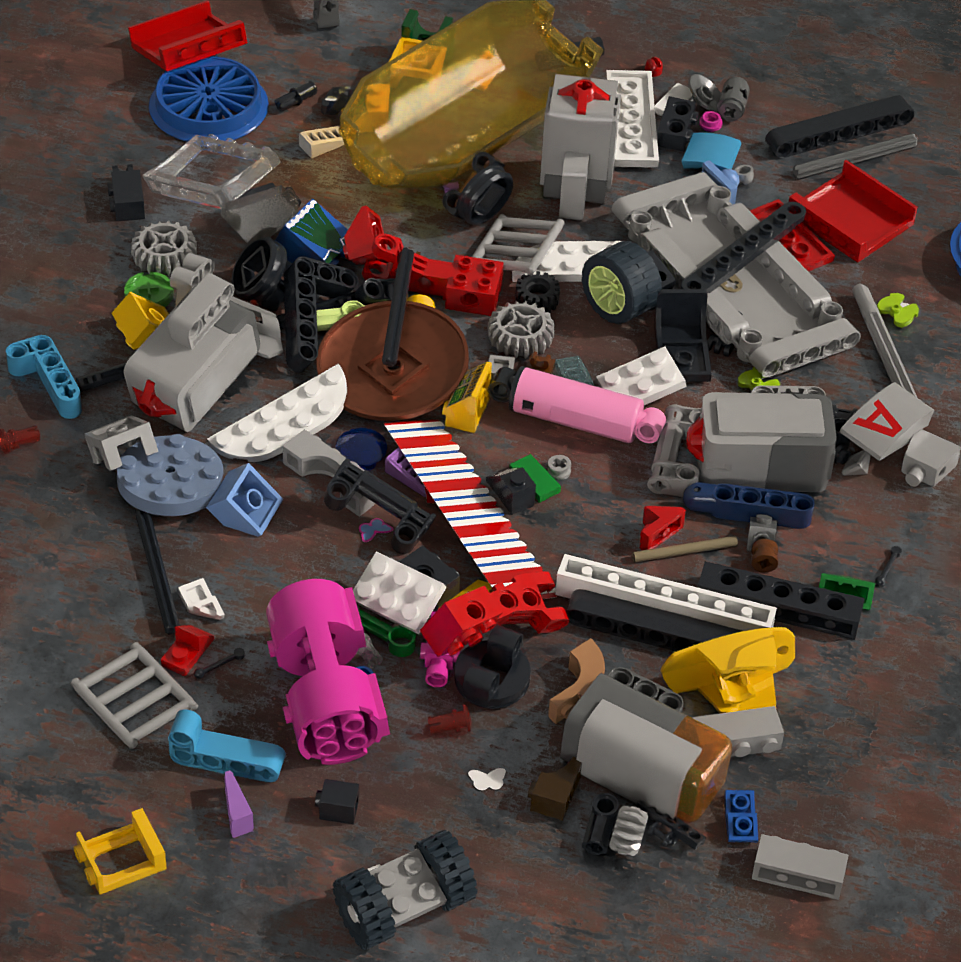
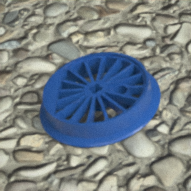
(211, 99)

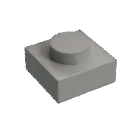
(499, 362)

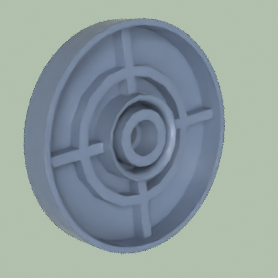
(170, 481)

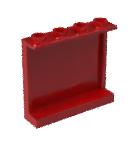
(185, 36)
(856, 212)

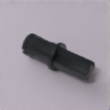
(296, 96)

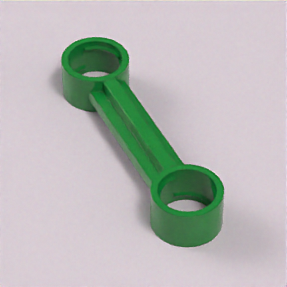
(389, 634)

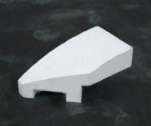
(199, 600)

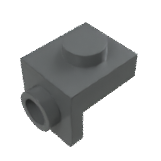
(761, 528)

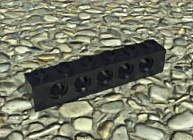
(795, 602)

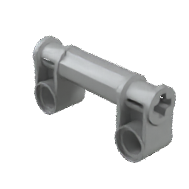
(673, 475)

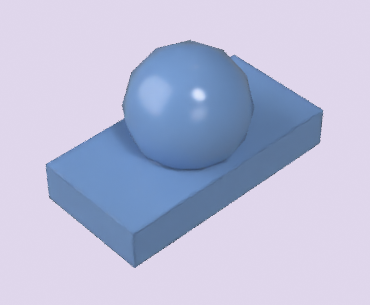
(726, 178)

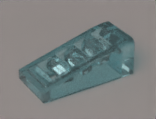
(580, 373)

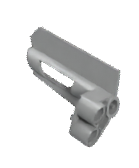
(195, 269)

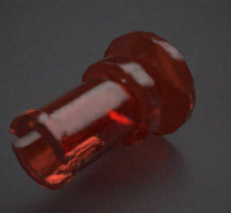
(14, 439)
(451, 721)

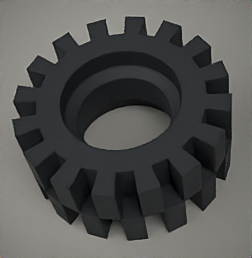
(538, 283)

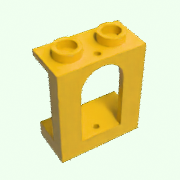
(139, 830)

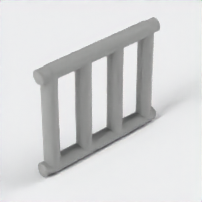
(536, 254)
(152, 669)

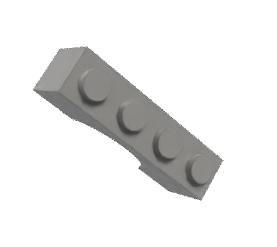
(310, 455)

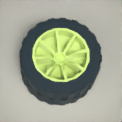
(621, 282)

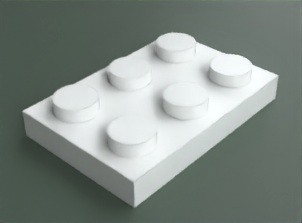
(645, 377)
(398, 592)

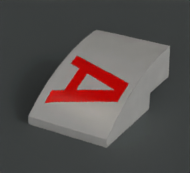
(887, 421)

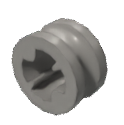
(558, 472)

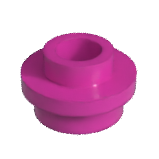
(710, 121)

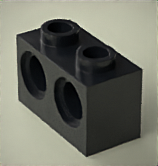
(677, 123)

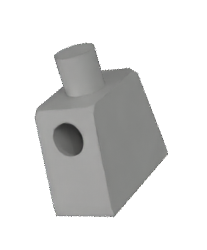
(929, 459)

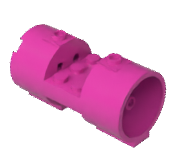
(334, 705)

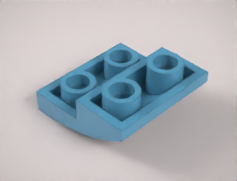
(710, 146)

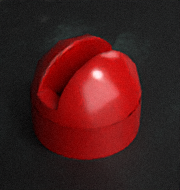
(654, 65)

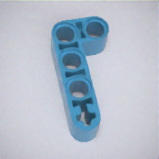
(42, 356)
(222, 752)

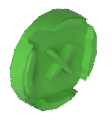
(151, 286)

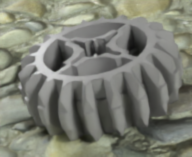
(162, 247)
(520, 329)

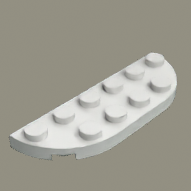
(565, 259)
(270, 427)

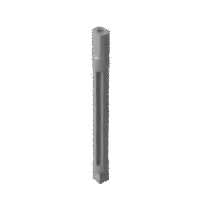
(881, 338)

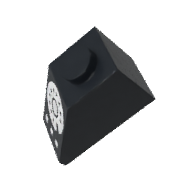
(513, 488)

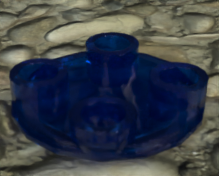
(362, 447)

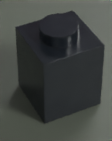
(338, 801)

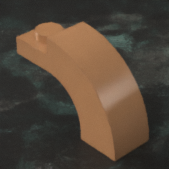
(586, 664)

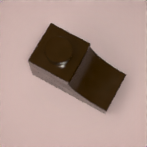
(555, 790)

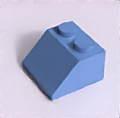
(245, 501)

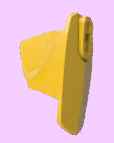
(733, 669)

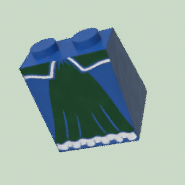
(313, 235)

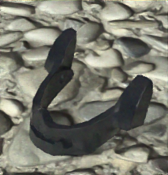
(330, 105)

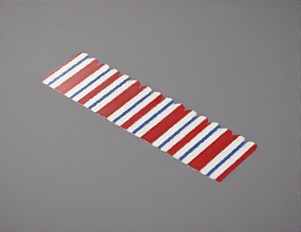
(464, 501)

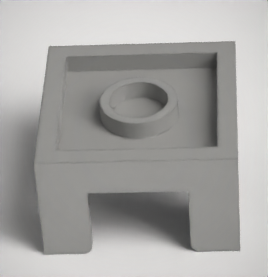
(104, 440)

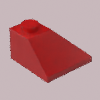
(362, 235)

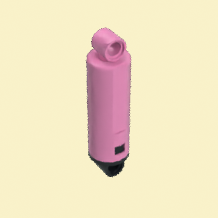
(576, 405)

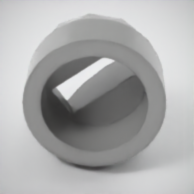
(745, 174)

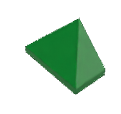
(850, 586)

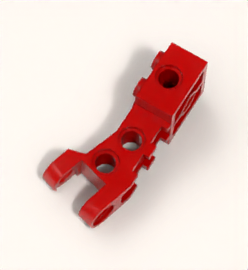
(465, 284)
(479, 611)

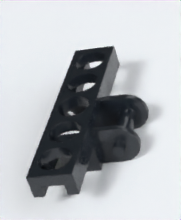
(684, 833)

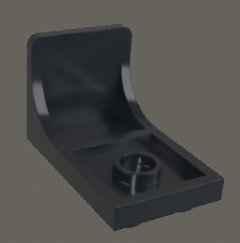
(682, 330)

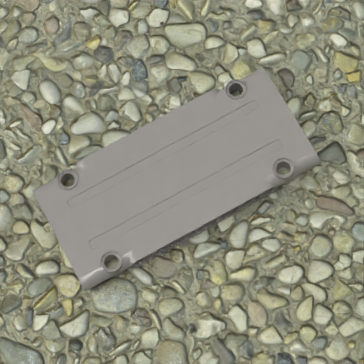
(783, 307)

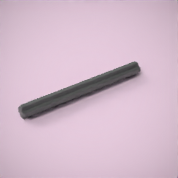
(855, 156)

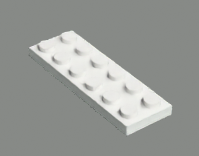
(637, 121)

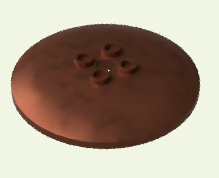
(430, 360)

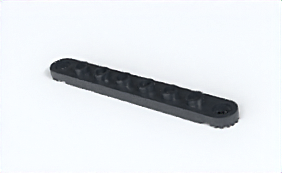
(746, 248)

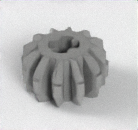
(628, 830)

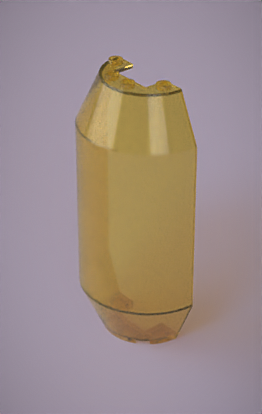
(460, 94)

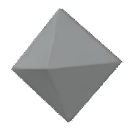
(857, 464)

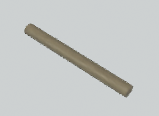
(683, 549)

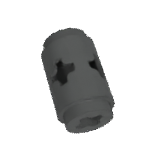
(734, 96)

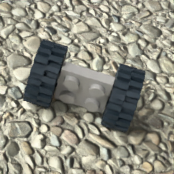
(404, 889)

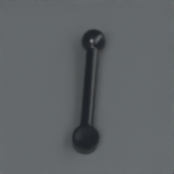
(895, 552)
(239, 654)

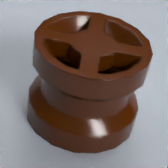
(764, 555)

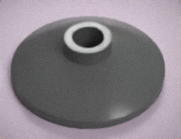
(704, 92)

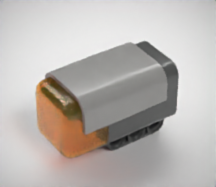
(645, 747)

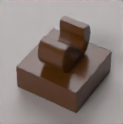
(540, 363)

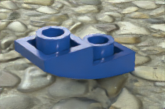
(741, 816)

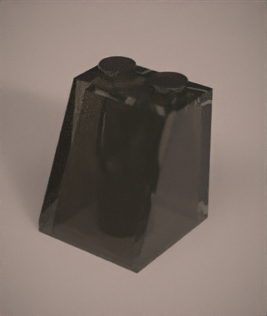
(261, 212)

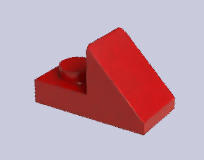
(660, 525)
(186, 649)

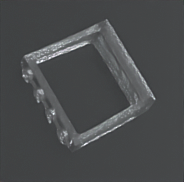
(165, 182)

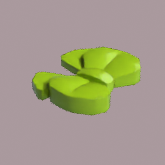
(891, 306)
(753, 378)

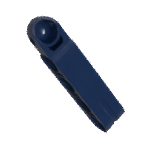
(741, 502)

